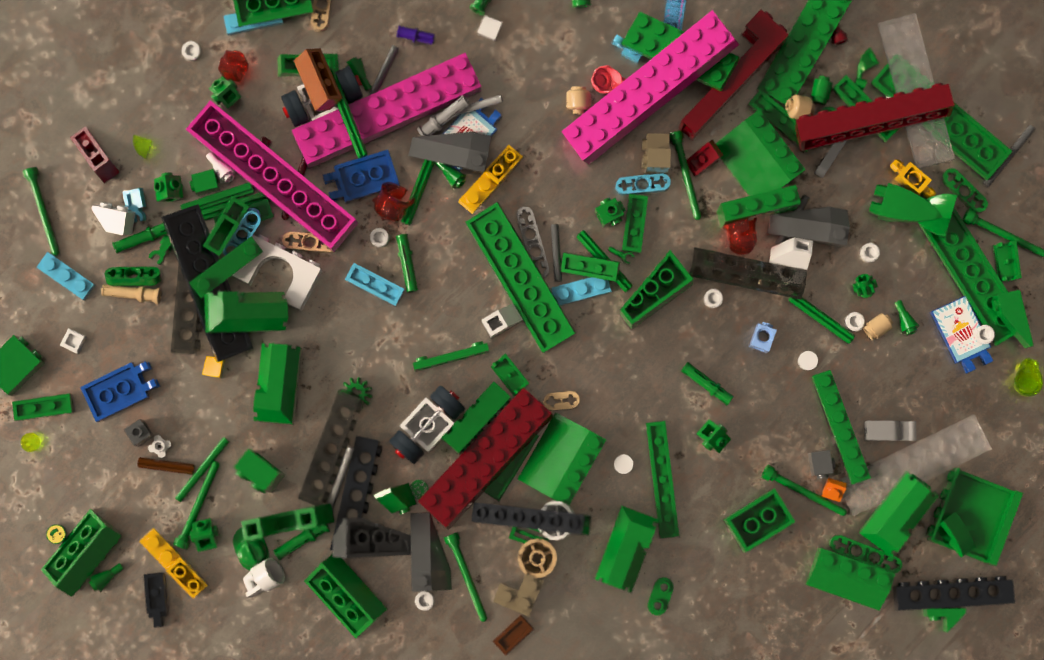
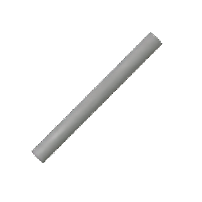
(480, 104)
(340, 475)

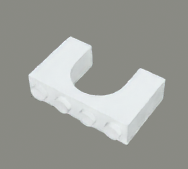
(304, 273)

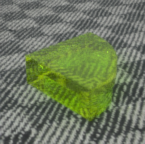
(142, 146)

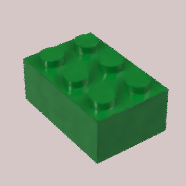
(259, 471)
(759, 520)

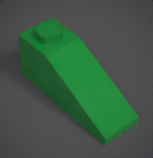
(1012, 313)

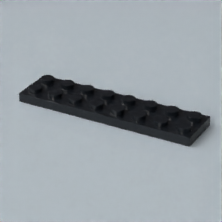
(187, 236)

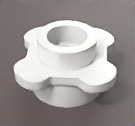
(164, 446)

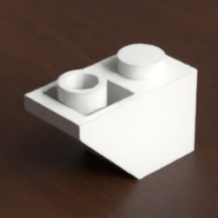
(114, 219)
(792, 253)
(501, 320)

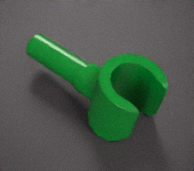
(861, 83)
(622, 255)

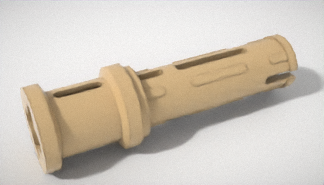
(141, 293)

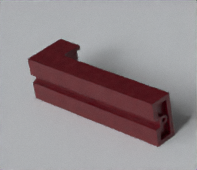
(766, 40)

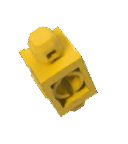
(897, 166)

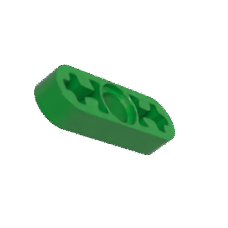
(970, 204)
(150, 277)

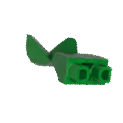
(906, 206)

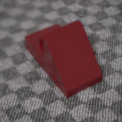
(704, 158)

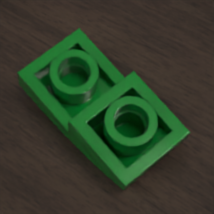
(961, 538)

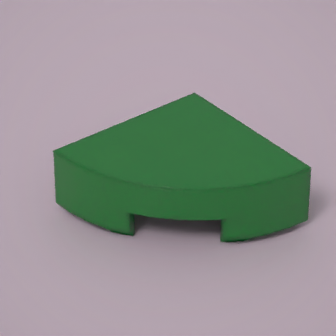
(868, 60)

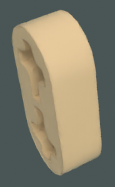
(562, 405)

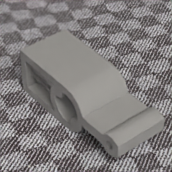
(890, 431)

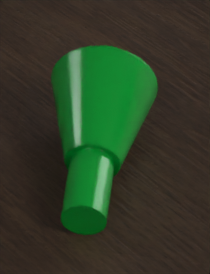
(358, 69)
(454, 177)
(907, 322)
(101, 580)

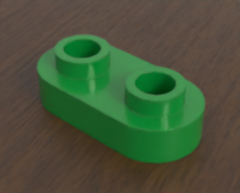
(658, 595)

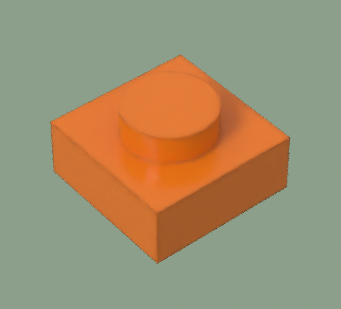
(834, 489)

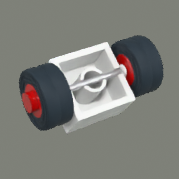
(294, 108)
(427, 424)

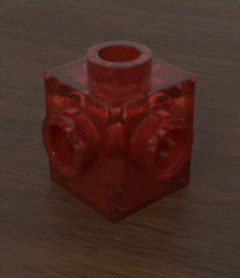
(233, 65)

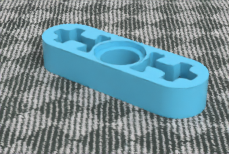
(657, 187)

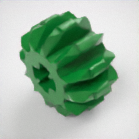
(360, 387)

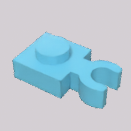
(135, 201)

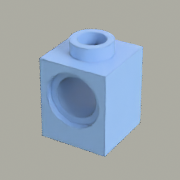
(760, 345)

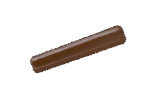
(163, 465)

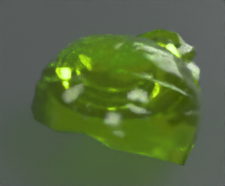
(1028, 378)

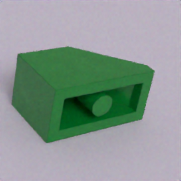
(397, 499)

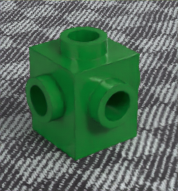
(224, 92)
(168, 187)
(610, 218)
(714, 436)
(204, 535)

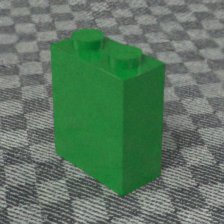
(17, 364)

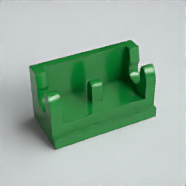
(1007, 261)
(509, 375)

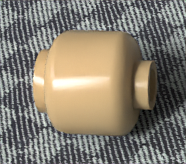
(578, 100)
(799, 106)

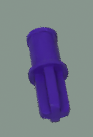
(415, 35)

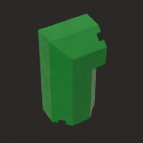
(245, 312)
(278, 384)
(898, 513)
(625, 549)

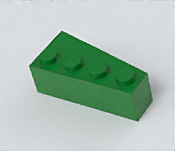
(657, 290)
(476, 418)

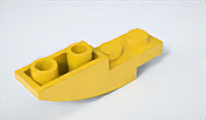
(490, 179)
(173, 562)

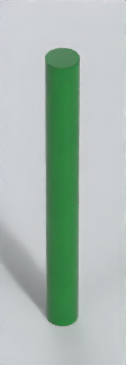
(202, 469)

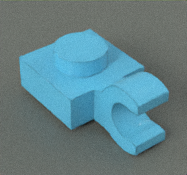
(631, 55)

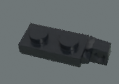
(155, 597)

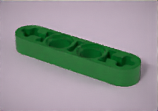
(865, 554)

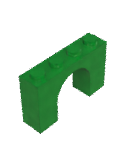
(776, 201)
(287, 521)

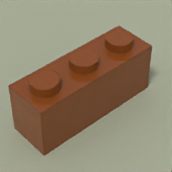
(317, 79)

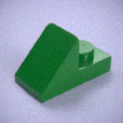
(950, 616)

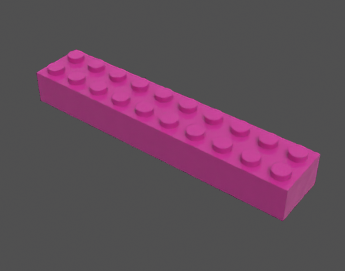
(650, 87)
(388, 109)
(272, 176)

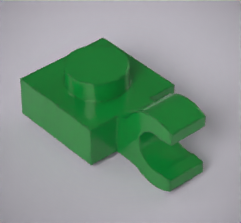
(165, 249)

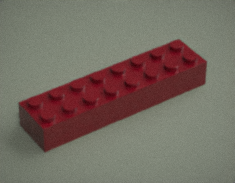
(874, 117)
(485, 458)

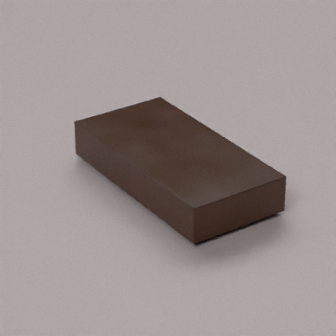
(513, 635)

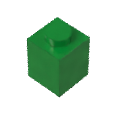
(204, 182)

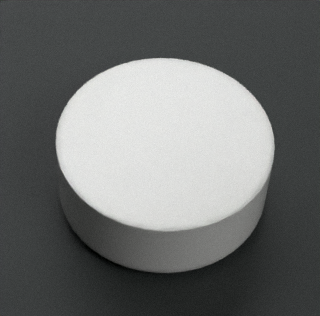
(191, 51)
(379, 237)
(870, 252)
(713, 298)
(854, 321)
(984, 334)
(808, 360)
(623, 464)
(424, 600)

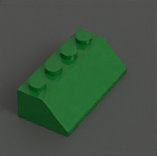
(80, 553)
(850, 579)
(345, 595)

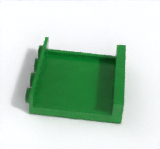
(983, 508)

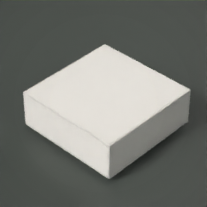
(489, 28)
(73, 341)

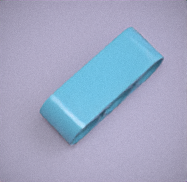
(245, 224)

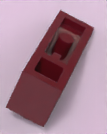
(94, 155)

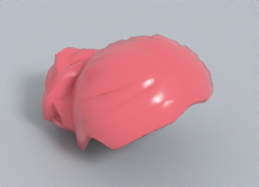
(606, 79)

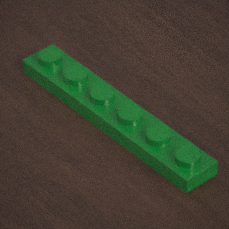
(841, 427)
(662, 479)

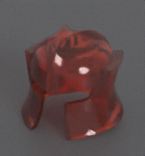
(387, 206)
(741, 236)

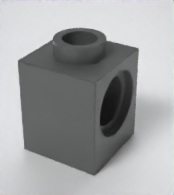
(139, 432)

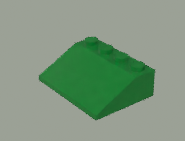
(259, 11)
(759, 156)
(561, 459)

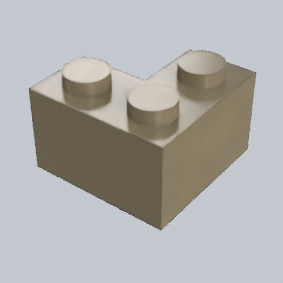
(657, 154)
(522, 599)

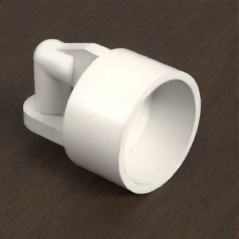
(266, 575)

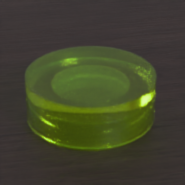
(30, 442)

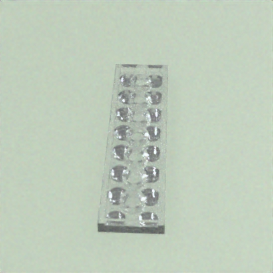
(910, 71)
(923, 458)

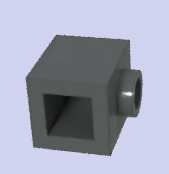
(821, 464)

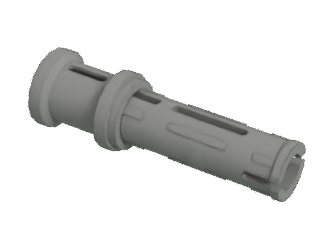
(437, 122)

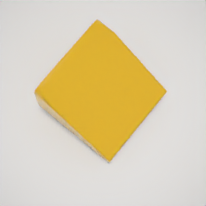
(213, 368)

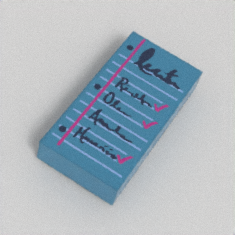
(674, 13)

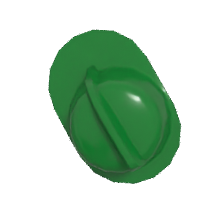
(250, 551)

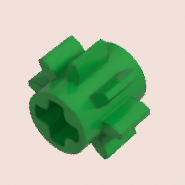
(865, 285)

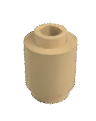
(878, 326)

